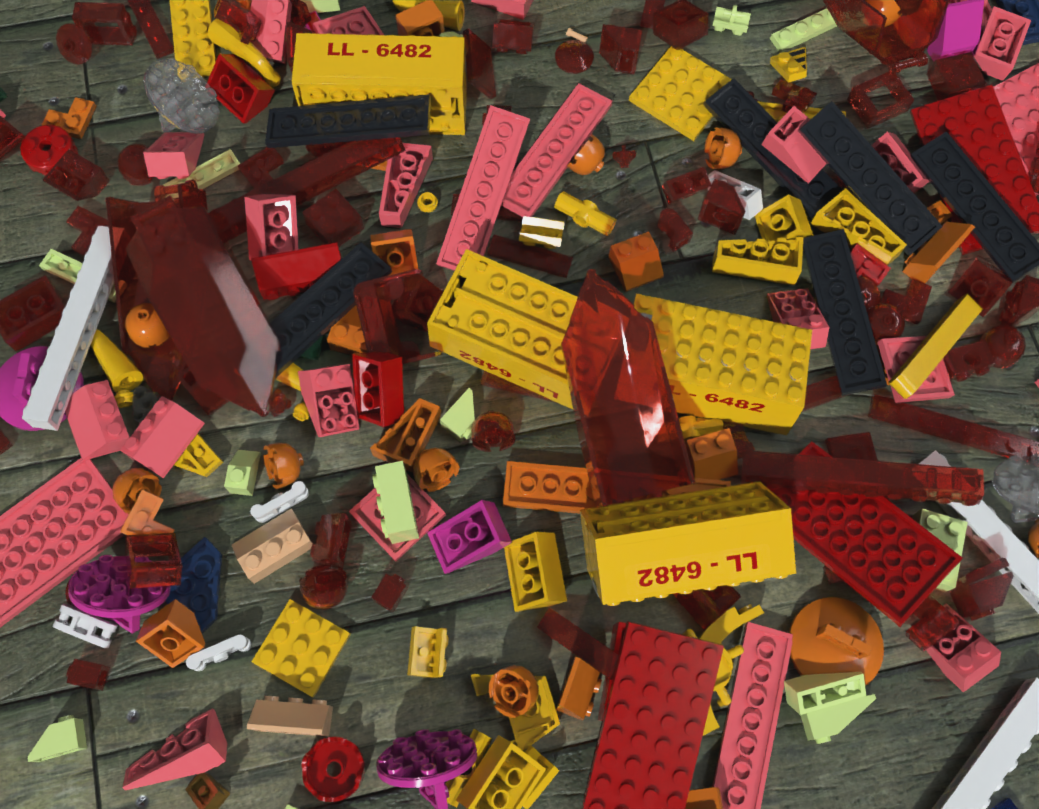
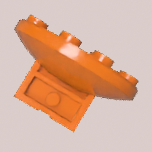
(836, 638)

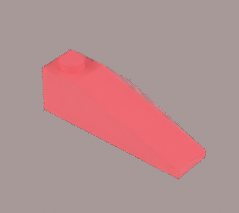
(187, 754)

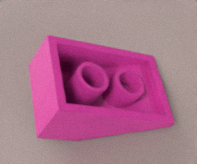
(959, 30)
(469, 536)

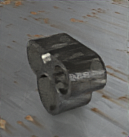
(143, 402)

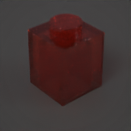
(390, 592)
(87, 674)

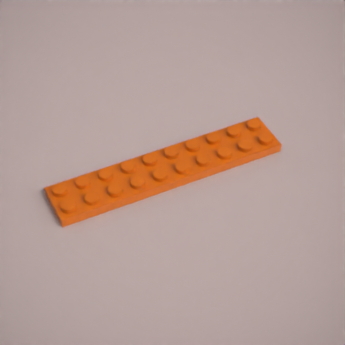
(567, 487)

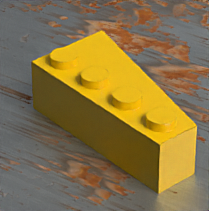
(859, 226)
(760, 259)

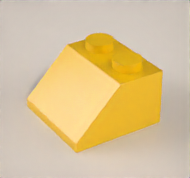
(784, 220)

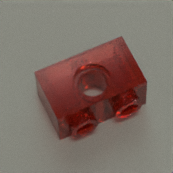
(686, 185)
(978, 356)

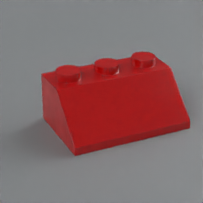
(239, 87)
(378, 387)

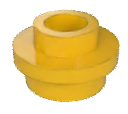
(427, 197)
(124, 398)

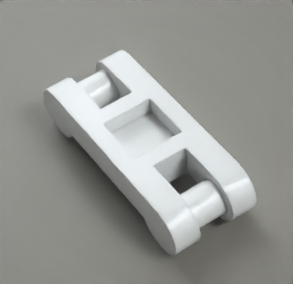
(280, 502)
(85, 625)
(218, 652)

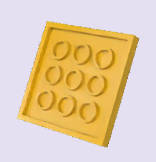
(677, 91)

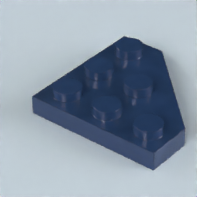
(200, 583)

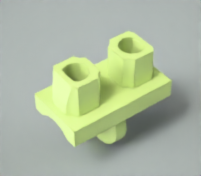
(731, 19)

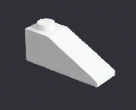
(749, 195)

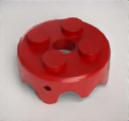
(37, 138)
(316, 764)

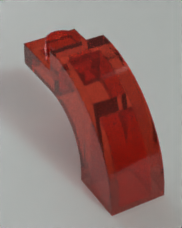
(239, 18)

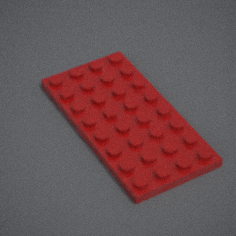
(984, 136)
(870, 545)
(653, 720)

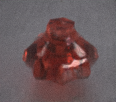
(624, 157)
(278, 403)

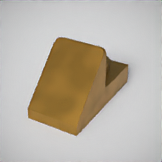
(207, 792)

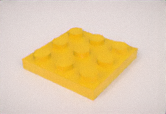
(301, 648)

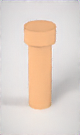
(570, 32)

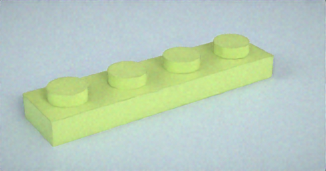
(803, 30)
(210, 171)
(66, 268)

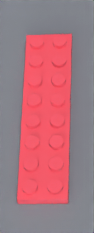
(554, 150)
(484, 186)
(752, 717)

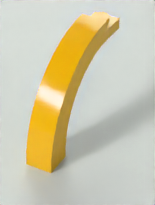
(718, 632)

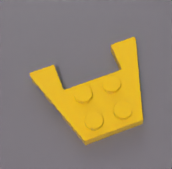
(534, 723)

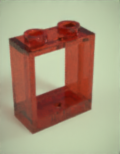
(89, 12)
(865, 108)
(155, 572)

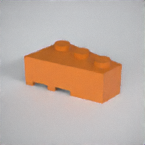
(408, 435)

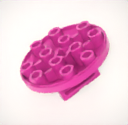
(16, 381)
(105, 591)
(427, 762)

